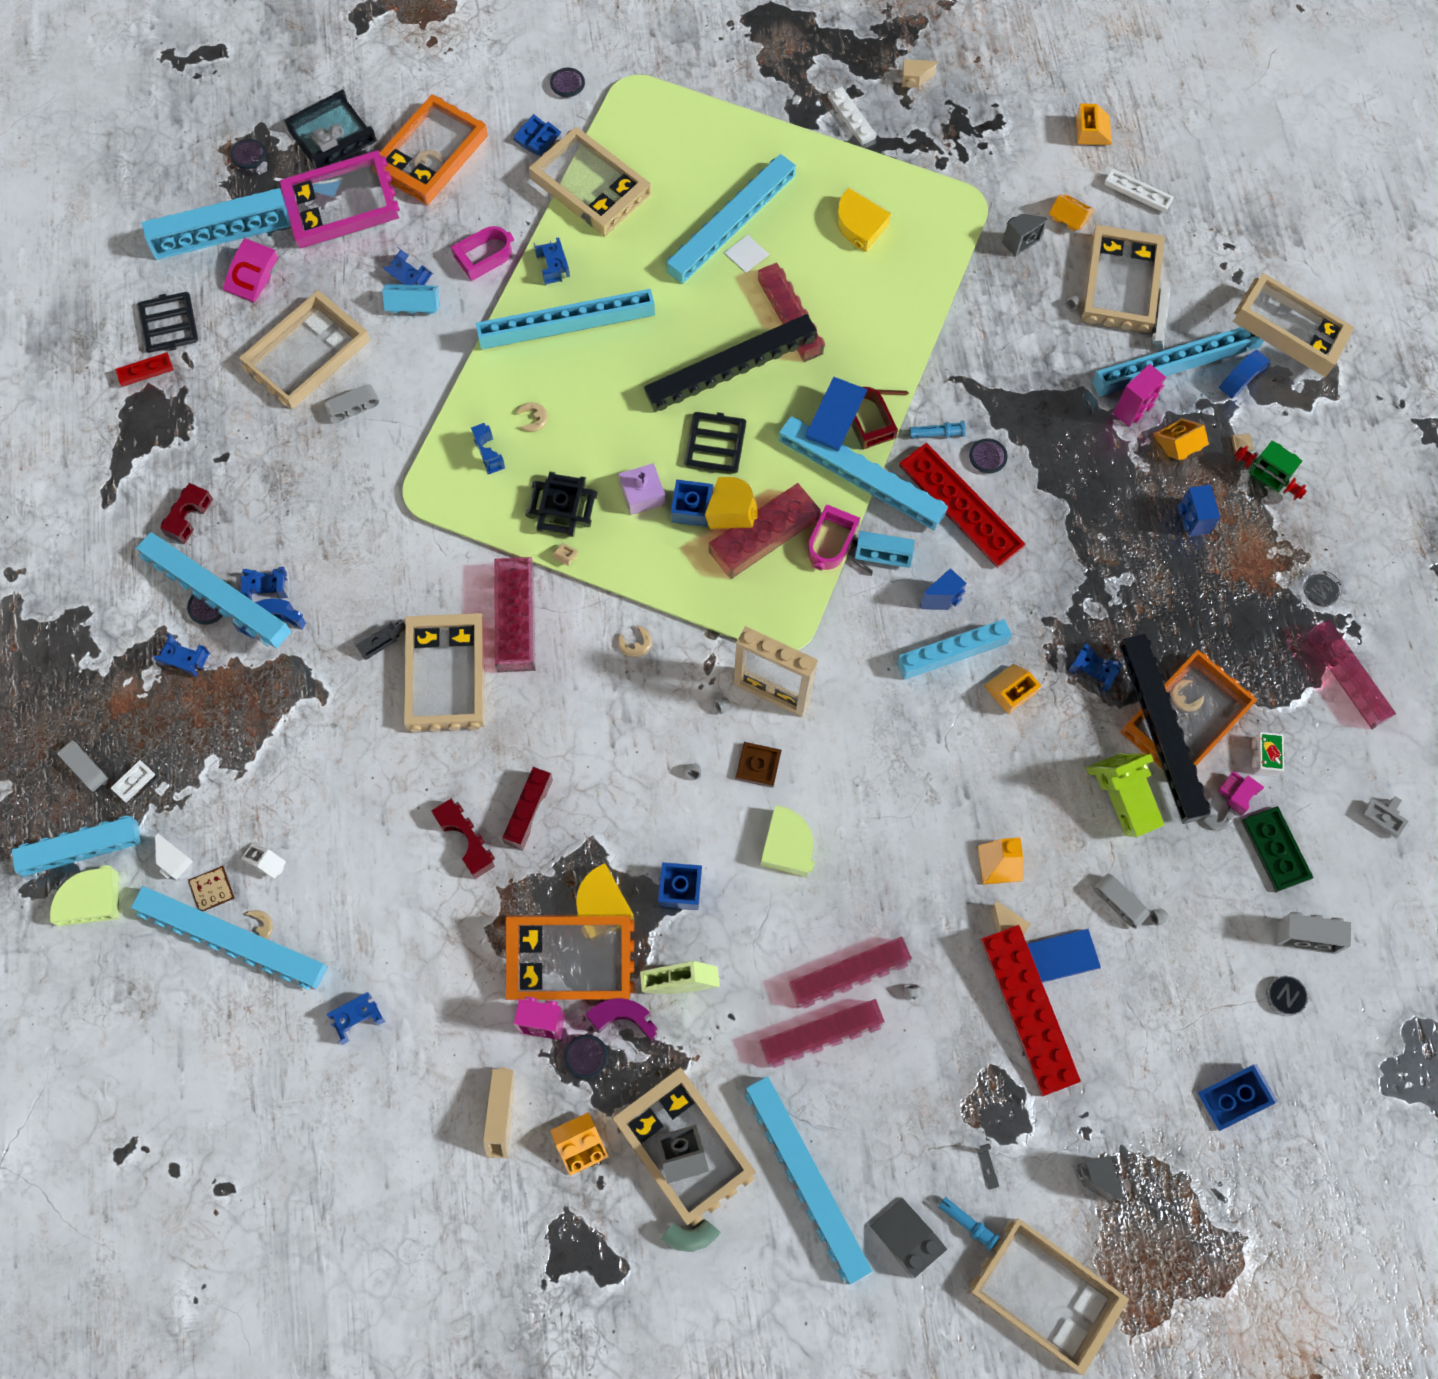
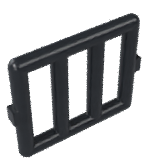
(144, 319)
(694, 431)

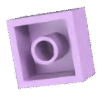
(642, 489)

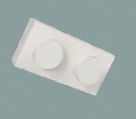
(133, 781)

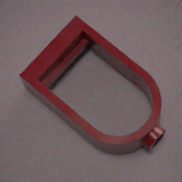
(881, 435)

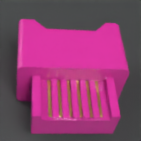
(1239, 791)

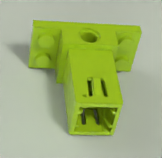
(1129, 791)

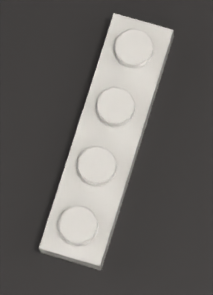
(851, 115)
(1139, 190)
(1162, 310)

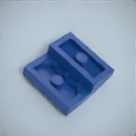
(536, 135)

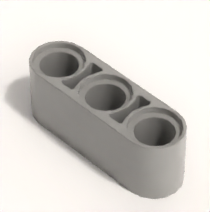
(351, 403)
(82, 765)
(1121, 901)

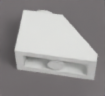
(170, 859)
(264, 860)

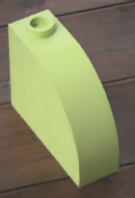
(788, 843)
(87, 898)
(680, 978)

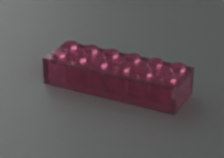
(775, 525)
(514, 614)

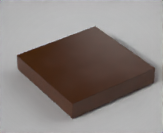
(758, 764)

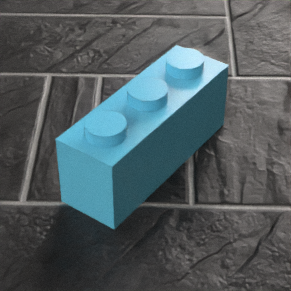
(411, 298)
(885, 549)

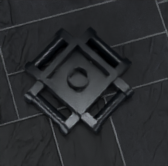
(561, 503)

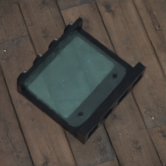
(324, 114)

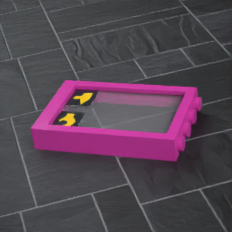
(340, 199)

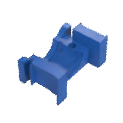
(555, 261)
(405, 272)
(491, 459)
(256, 582)
(181, 656)
(1095, 666)
(353, 1013)

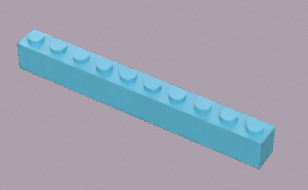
(730, 218)
(565, 319)
(1177, 359)
(866, 475)
(214, 590)
(229, 937)
(808, 1180)

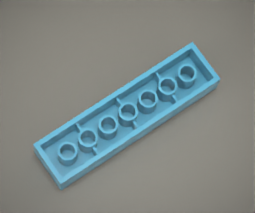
(216, 224)

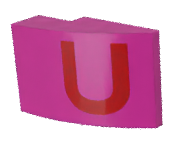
(250, 270)

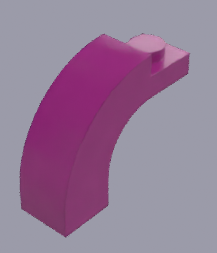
(622, 1009)

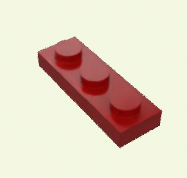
(144, 369)

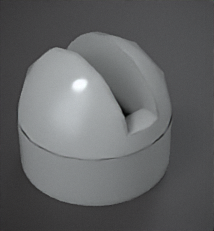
(1073, 302)
(721, 705)
(693, 776)
(1159, 916)
(911, 990)

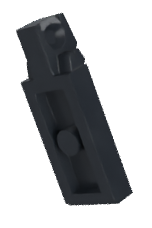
(379, 639)

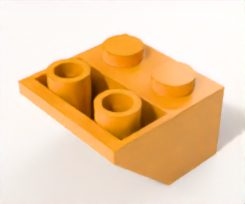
(1093, 125)
(1013, 687)
(579, 1143)

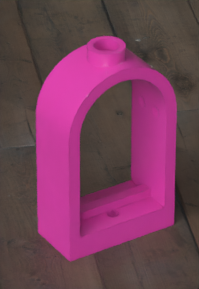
(489, 233)
(840, 518)

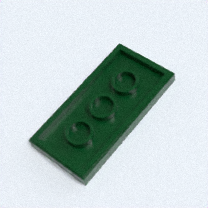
(1277, 849)

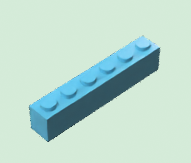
(954, 649)
(76, 846)

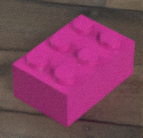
(1140, 395)
(539, 1018)

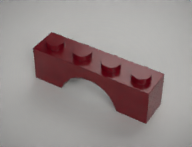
(533, 793)
(451, 819)

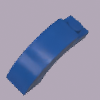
(1244, 373)
(282, 610)

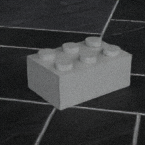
(1313, 933)

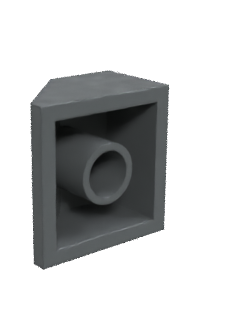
(1023, 232)
(682, 1154)
(1100, 1178)

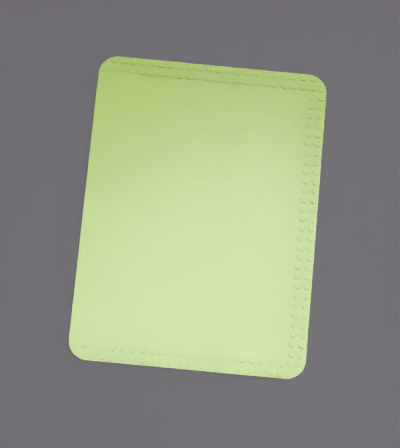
(870, 307)

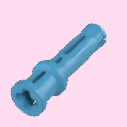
(946, 430)
(977, 1230)

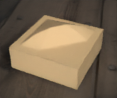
(1241, 440)
(565, 554)

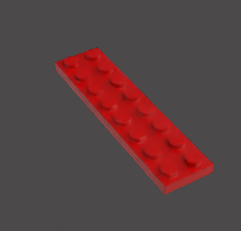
(964, 505)
(1030, 1010)

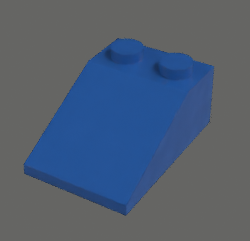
(1238, 1097)

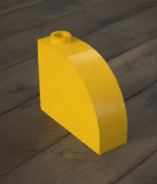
(861, 219)
(731, 504)
(601, 894)

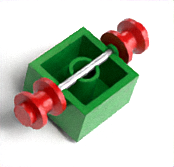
(1274, 468)

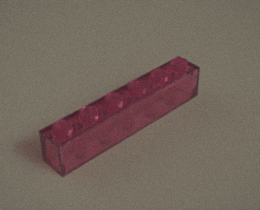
(787, 305)
(1350, 674)
(850, 972)
(822, 1032)

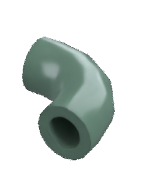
(691, 1239)

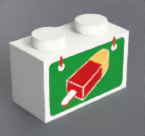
(1268, 754)

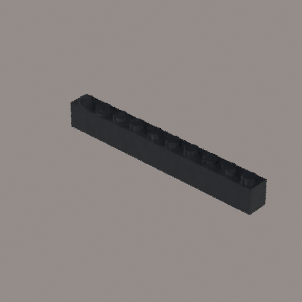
(731, 363)
(1164, 729)

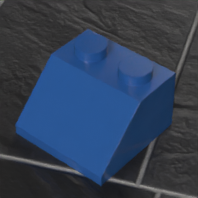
(944, 592)

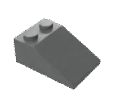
(908, 1238)

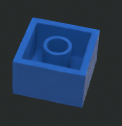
(691, 502)
(1199, 510)
(680, 886)

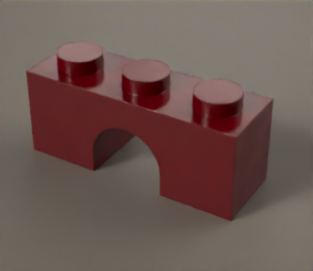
(191, 499)

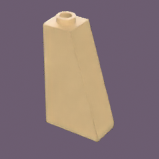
(499, 1113)

